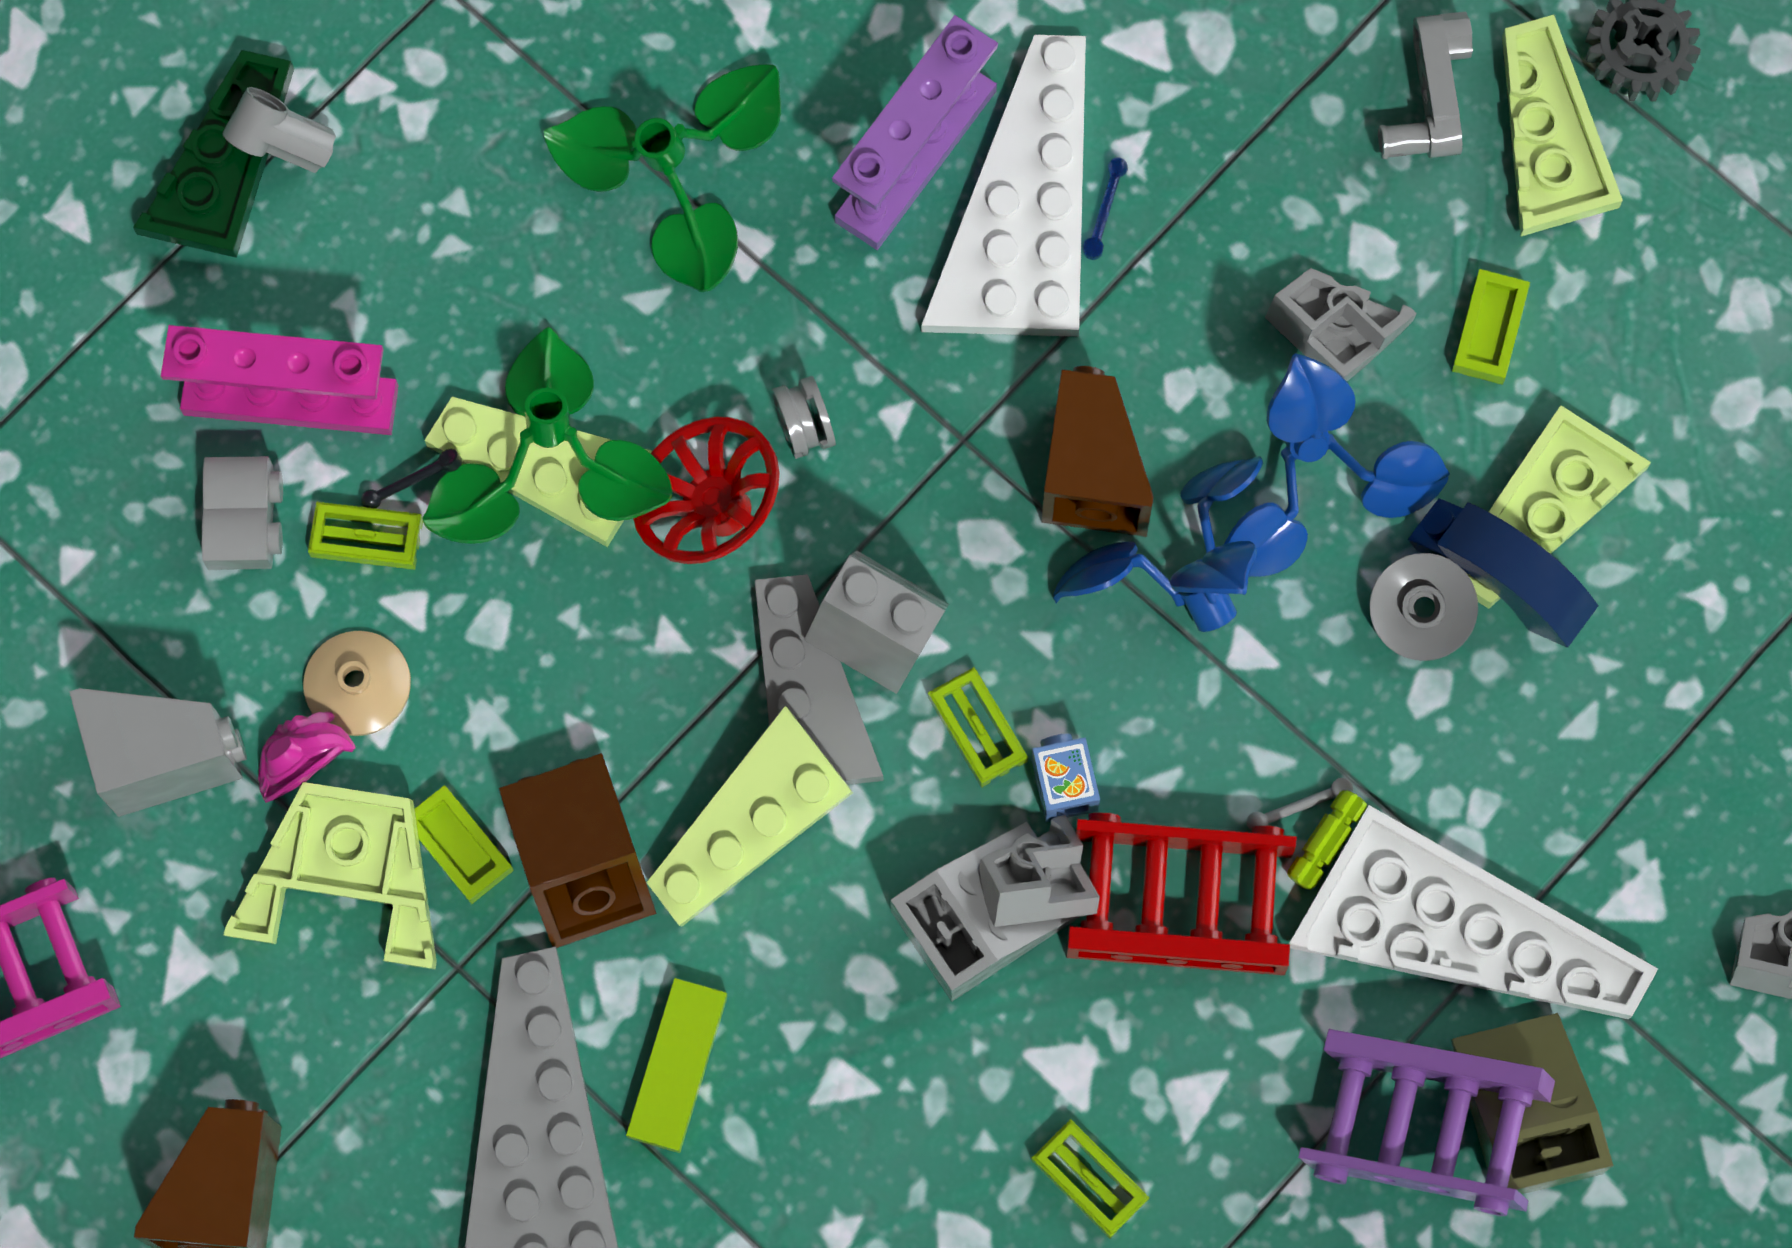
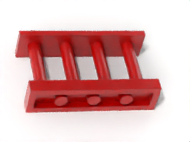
(1204, 946)

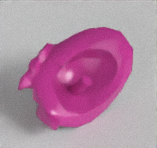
(298, 752)

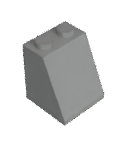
(875, 621)
(154, 747)

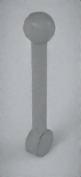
(1261, 819)

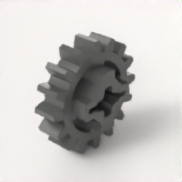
(1640, 66)

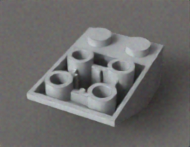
(952, 926)

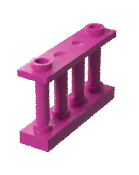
(280, 380)
(83, 995)

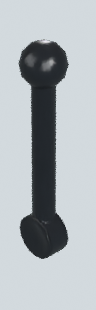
(448, 461)

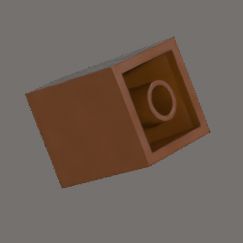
(1094, 459)
(577, 850)
(218, 1184)

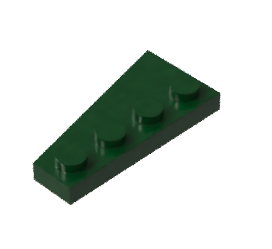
(213, 182)

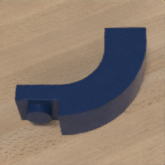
(1511, 565)

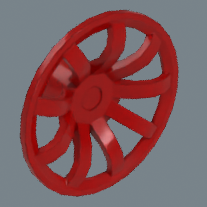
(714, 497)

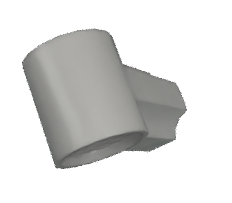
(267, 126)

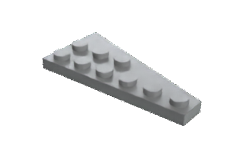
(537, 1143)

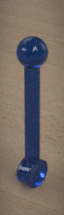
(1093, 246)

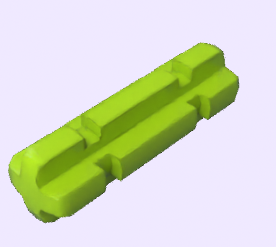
(1327, 839)

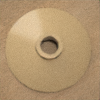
(372, 703)

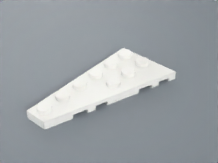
(1021, 234)
(1437, 916)

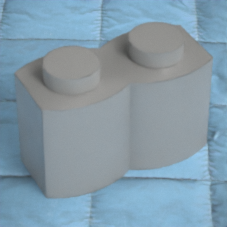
(239, 513)

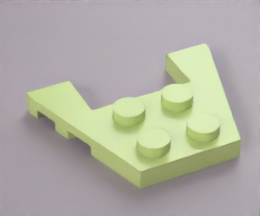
(347, 848)

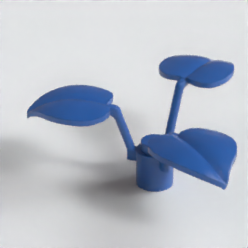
(1301, 414)
(1199, 585)

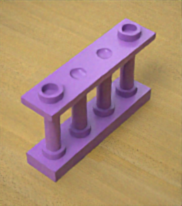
(915, 132)
(1462, 1078)

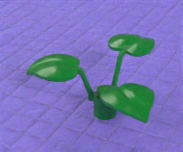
(601, 141)
(547, 387)

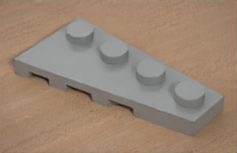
(810, 679)

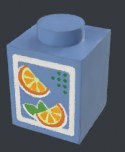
(1065, 777)

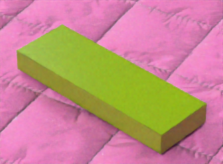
(677, 1065)

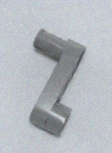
(1436, 43)

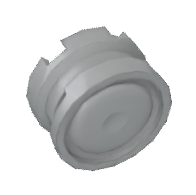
(798, 419)

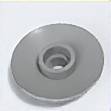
(1420, 577)

